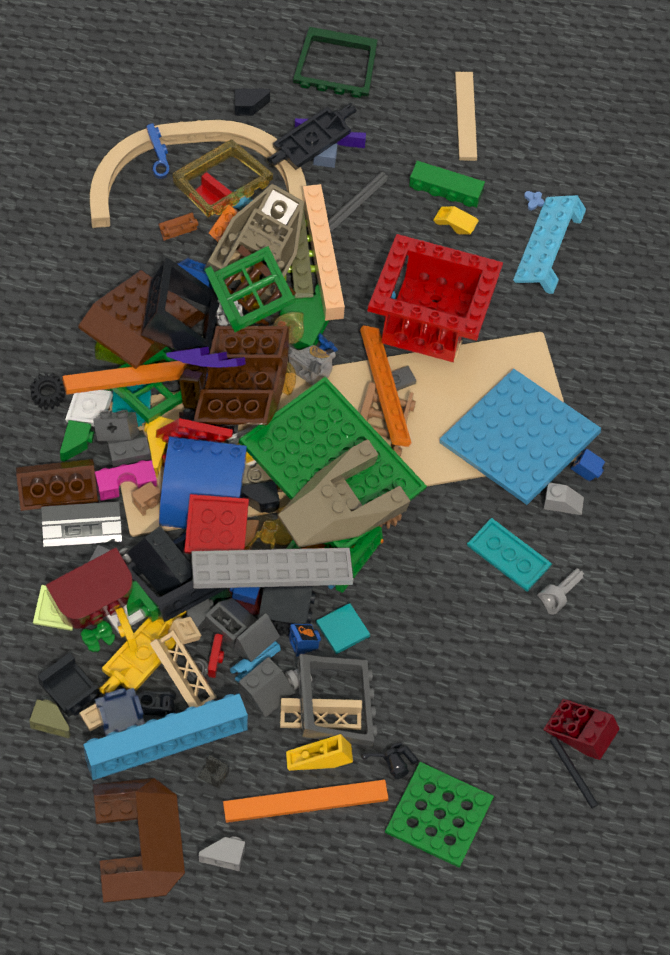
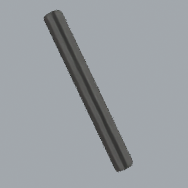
(357, 200)

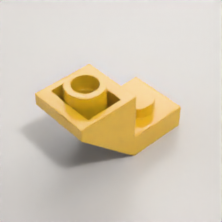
(459, 220)

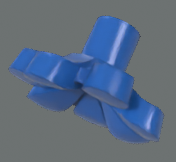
(325, 344)

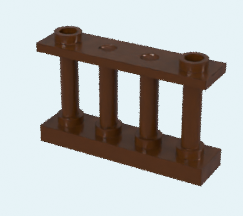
(258, 269)

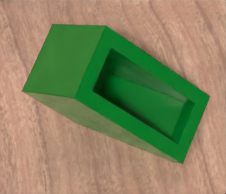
(76, 439)

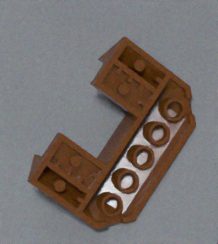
(159, 834)

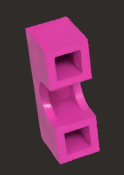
(110, 479)

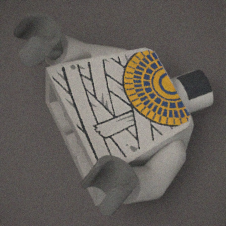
(311, 363)

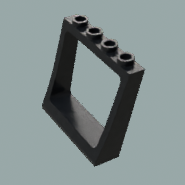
(178, 599)

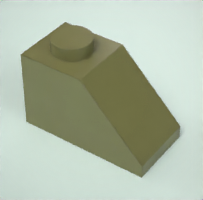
(49, 719)

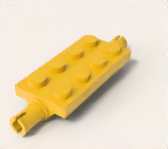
(133, 667)

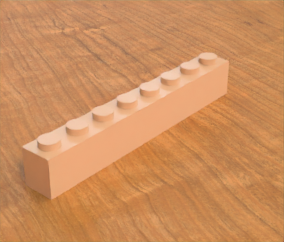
(323, 252)

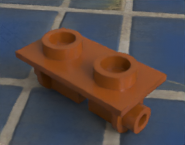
(178, 226)

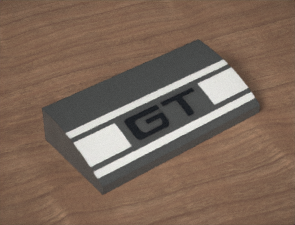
(81, 524)

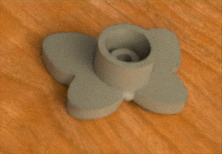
(255, 475)

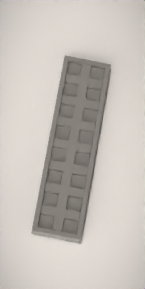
(271, 568)

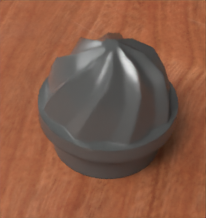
(202, 665)

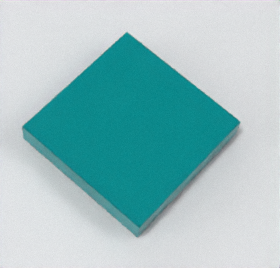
(343, 628)

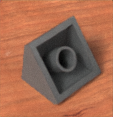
(256, 638)

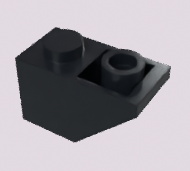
(250, 101)

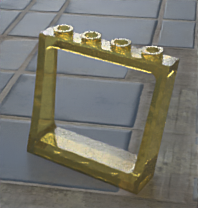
(204, 163)

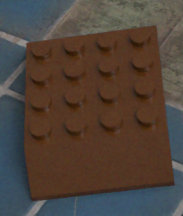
(119, 318)

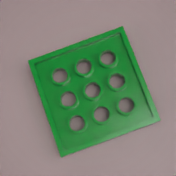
(435, 844)

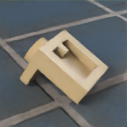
(185, 630)

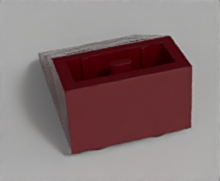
(583, 728)

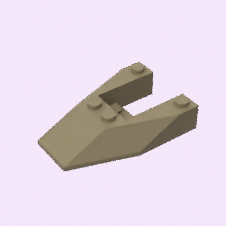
(266, 221)
(330, 510)

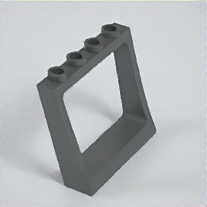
(309, 729)

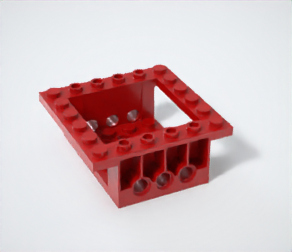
(433, 272)

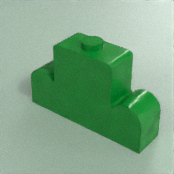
(313, 318)

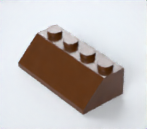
(56, 484)

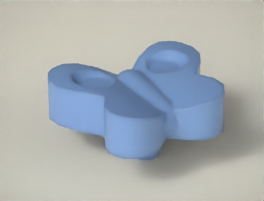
(534, 199)

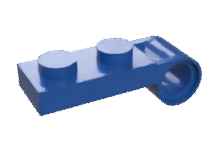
(160, 150)

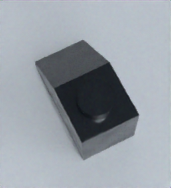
(262, 496)

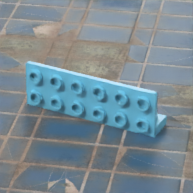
(546, 240)

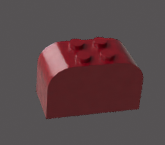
(92, 590)

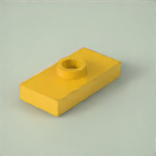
(125, 629)

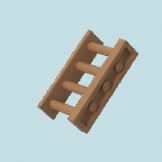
(370, 412)

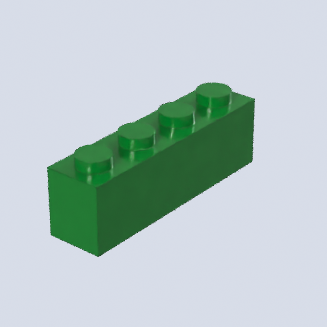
(446, 184)

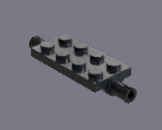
(312, 137)

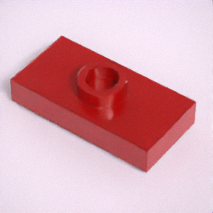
(216, 655)

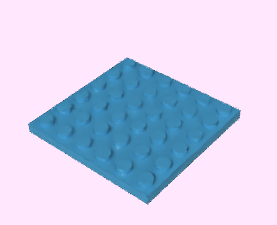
(520, 436)

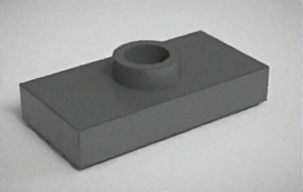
(403, 378)

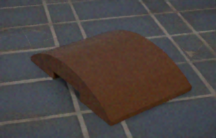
(248, 391)

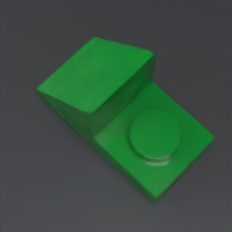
(140, 601)

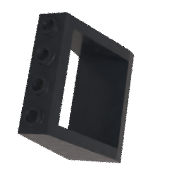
(164, 327)

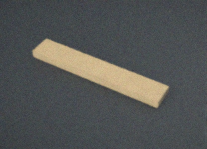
(466, 116)

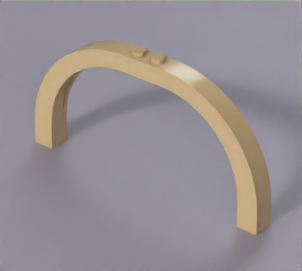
(179, 134)

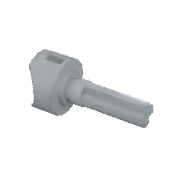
(554, 596)

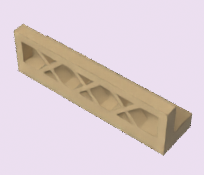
(177, 675)
(324, 707)

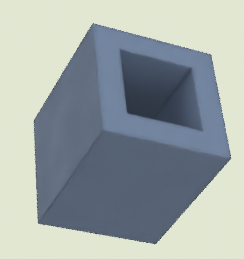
(327, 157)

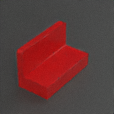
(211, 189)

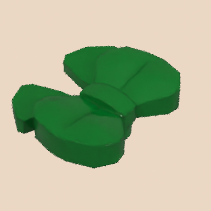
(103, 632)

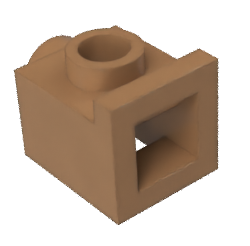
(146, 497)

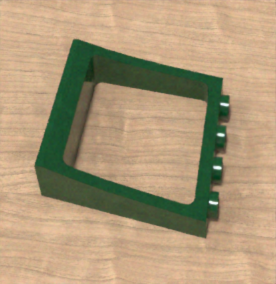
(341, 39)

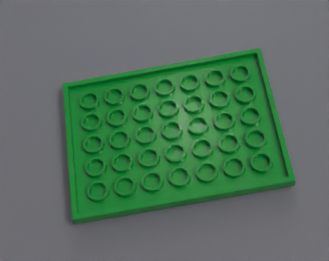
(313, 434)

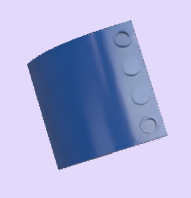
(198, 469)

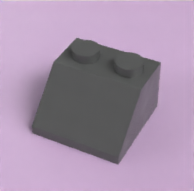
(129, 451)
(265, 687)

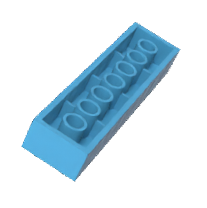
(165, 736)

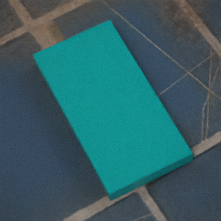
(509, 554)

